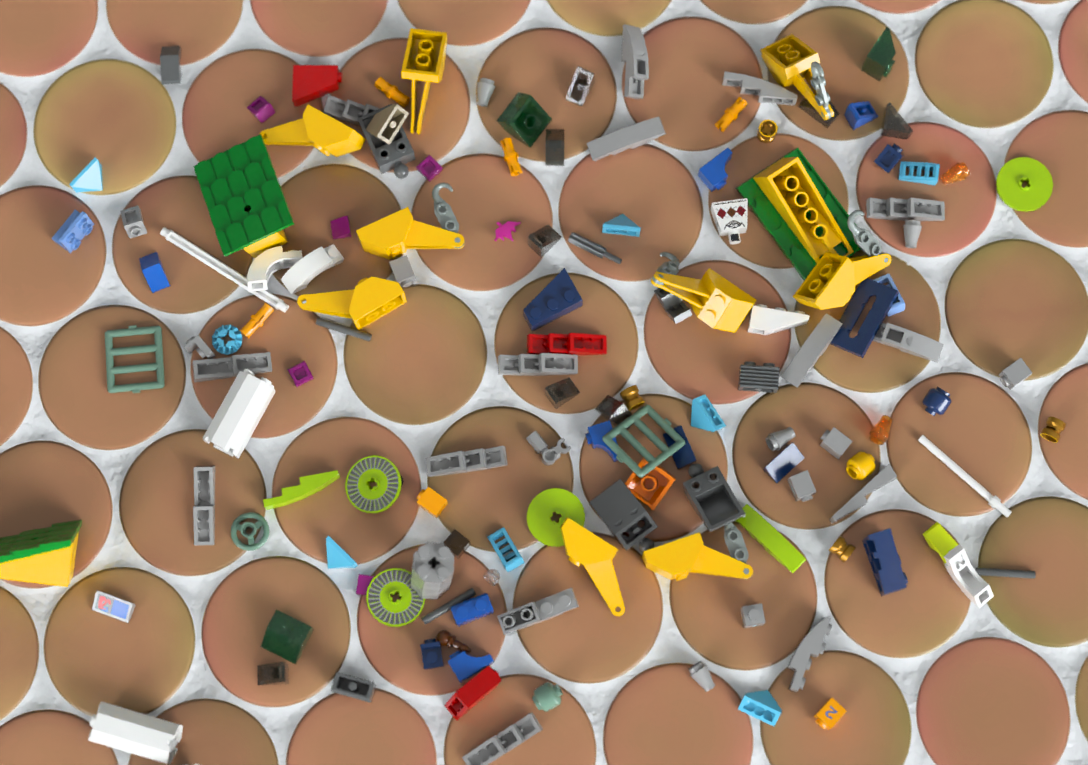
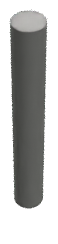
(343, 329)
(1005, 573)
(446, 607)

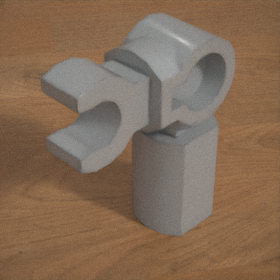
(550, 455)

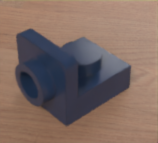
(889, 157)
(431, 654)

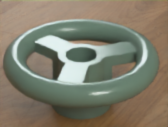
(243, 528)

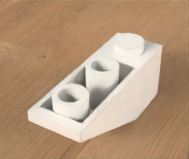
(769, 321)

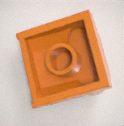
(652, 486)

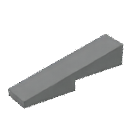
(229, 367)
(882, 478)
(204, 505)

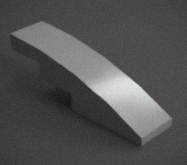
(765, 90)
(346, 110)
(626, 138)
(904, 209)
(812, 350)
(538, 364)
(466, 461)
(504, 741)

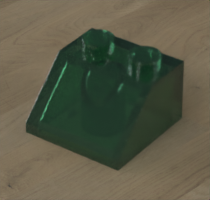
(880, 58)
(524, 119)
(286, 636)

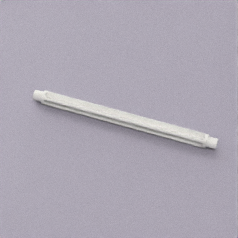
(222, 268)

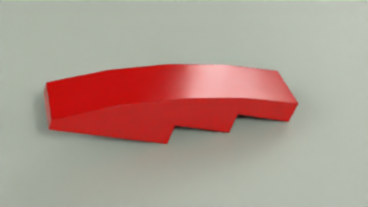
(567, 344)

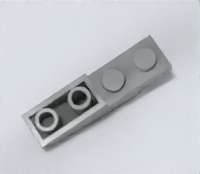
(636, 58)
(909, 342)
(538, 611)
(809, 646)

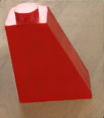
(314, 82)
(472, 692)

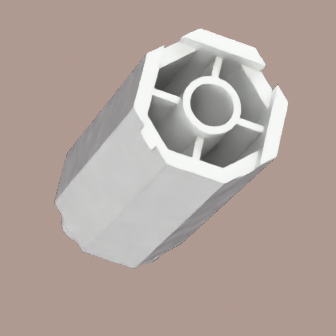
(239, 413)
(135, 733)

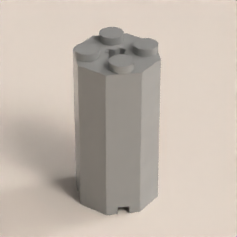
(432, 570)

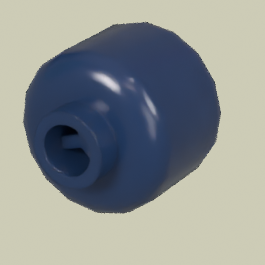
(937, 401)

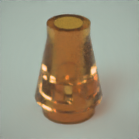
(956, 173)
(880, 432)

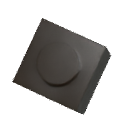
(457, 543)

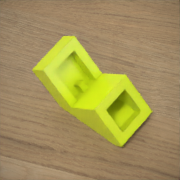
(939, 540)

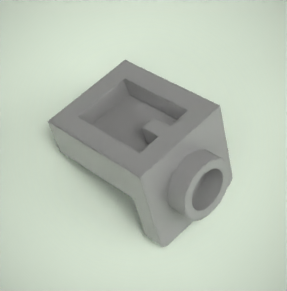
(133, 221)
(203, 349)

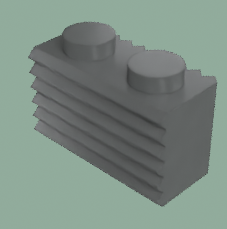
(758, 378)
(353, 687)

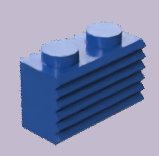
(472, 609)

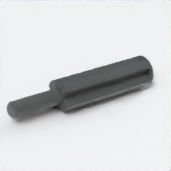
(592, 247)

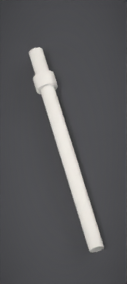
(992, 500)

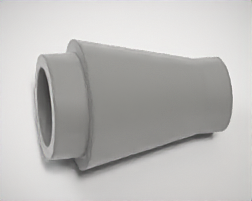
(484, 91)
(911, 233)
(778, 439)
(701, 675)

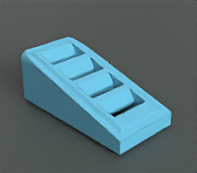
(918, 178)
(515, 562)

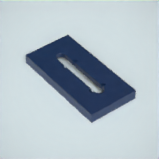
(884, 300)

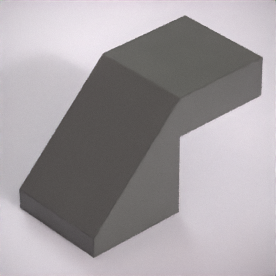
(170, 65)
(673, 305)

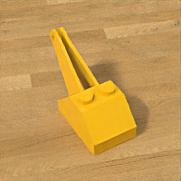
(423, 62)
(318, 131)
(363, 305)
(597, 558)

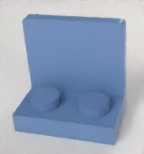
(73, 231)

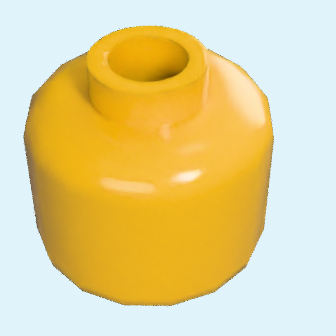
(860, 465)

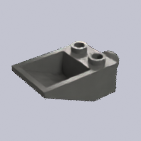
(397, 153)
(711, 497)
(621, 514)

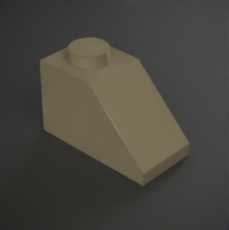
(387, 123)

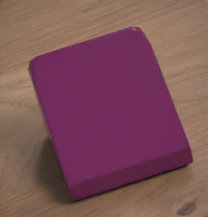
(261, 109)
(341, 228)

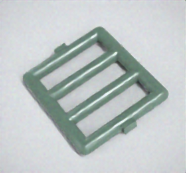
(111, 352)
(635, 419)

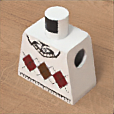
(730, 218)

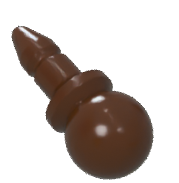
(446, 639)

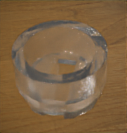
(492, 577)

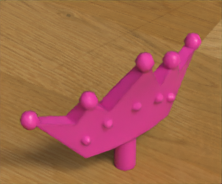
(505, 230)

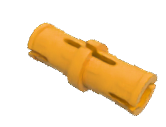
(392, 92)
(731, 114)
(511, 156)
(256, 320)

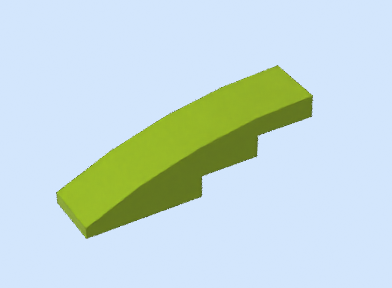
(308, 486)
(771, 539)

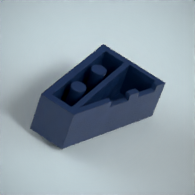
(553, 302)
(885, 562)

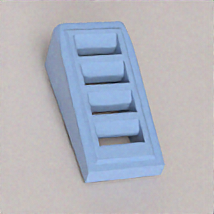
(899, 304)

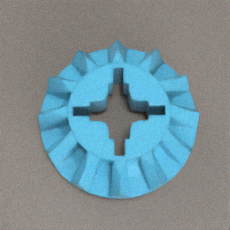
(231, 346)

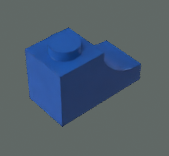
(714, 173)
(595, 436)
(467, 666)

